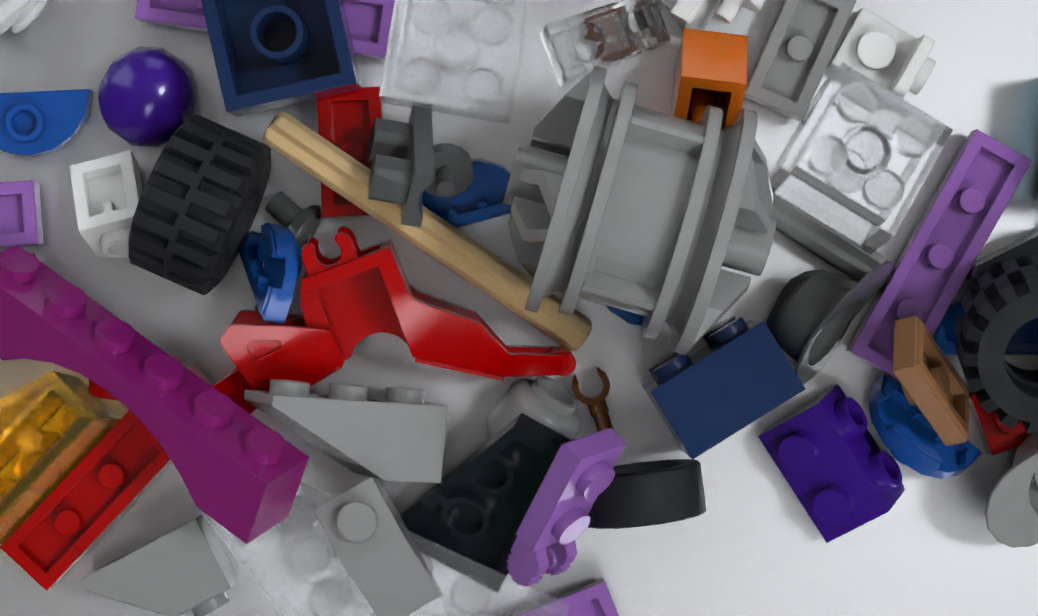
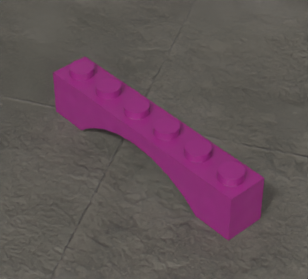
(225, 456)

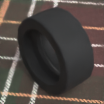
(650, 495)

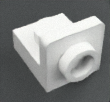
(885, 54)
(106, 201)

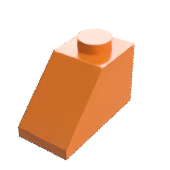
(711, 73)

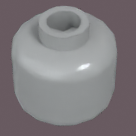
(540, 400)

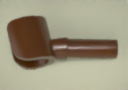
(596, 404)

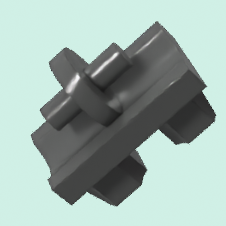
(409, 164)

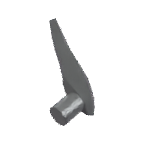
(300, 222)

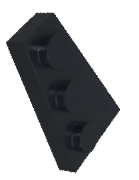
(487, 494)

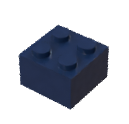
(280, 52)
(721, 385)

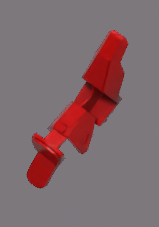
(359, 297)

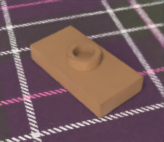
(930, 381)

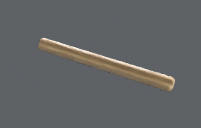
(434, 237)

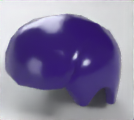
(146, 96)

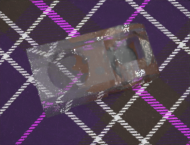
(603, 38)

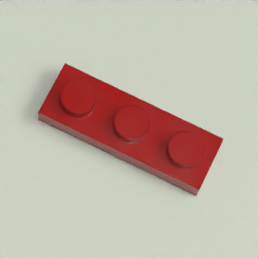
(87, 501)

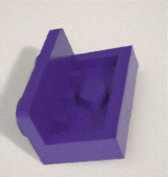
(834, 464)

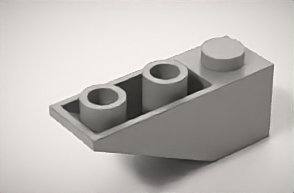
(373, 437)

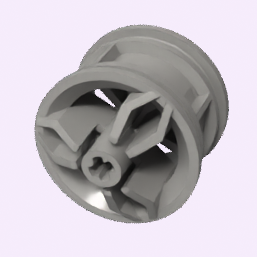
(641, 210)

